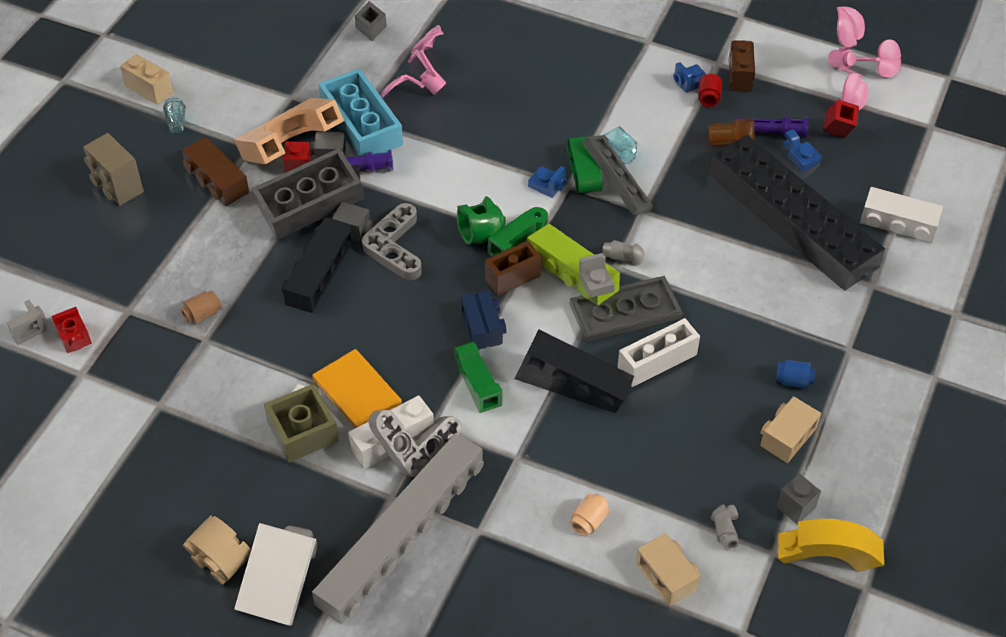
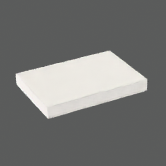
(275, 574)

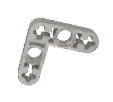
(387, 243)
(411, 449)

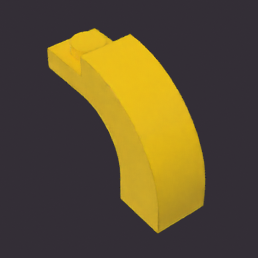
(832, 538)

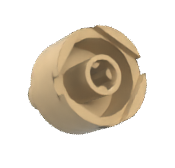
(217, 548)

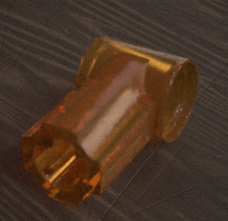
(730, 132)

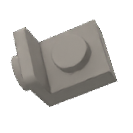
(595, 276)
(28, 324)

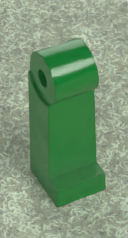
(517, 230)
(477, 377)

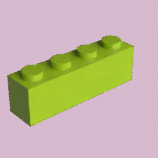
(562, 257)

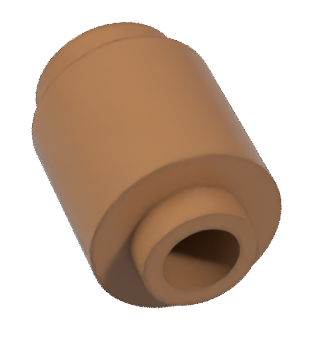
(200, 307)

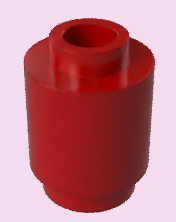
(710, 90)

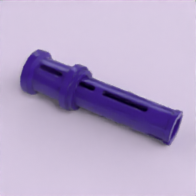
(781, 126)
(373, 161)

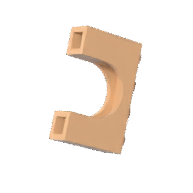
(265, 141)

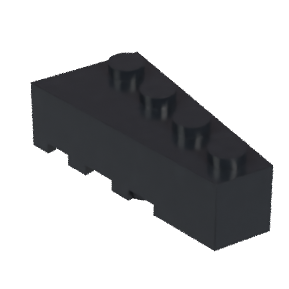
(573, 373)

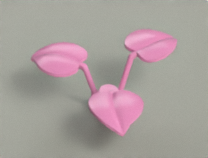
(849, 29)
(430, 77)

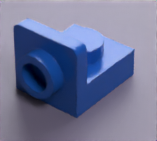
(688, 77)
(547, 181)

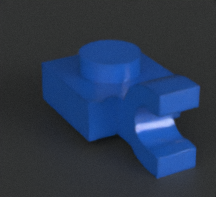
(802, 155)

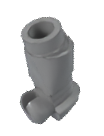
(624, 252)
(725, 530)

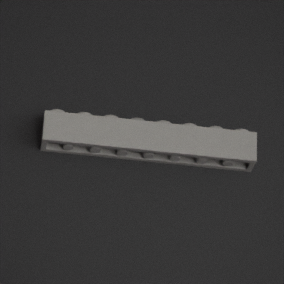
(398, 528)

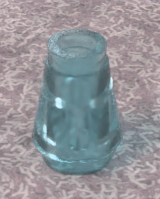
(175, 114)

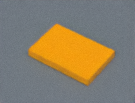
(355, 388)

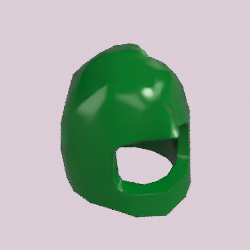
(479, 221)

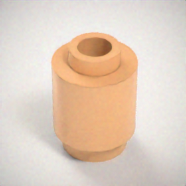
(589, 514)

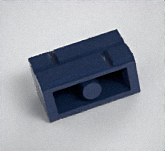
(482, 319)

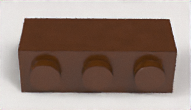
(215, 171)

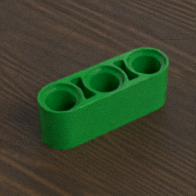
(584, 168)

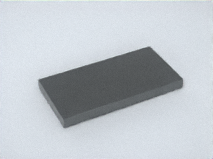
(629, 309)

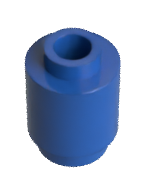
(795, 374)

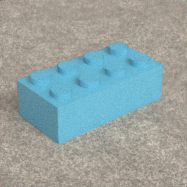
(367, 118)

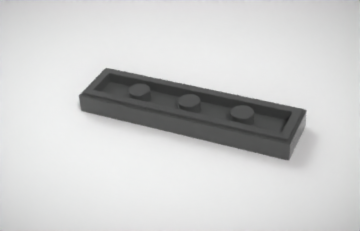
(618, 174)

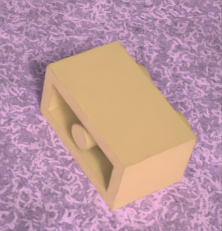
(146, 79)
(789, 429)
(668, 569)

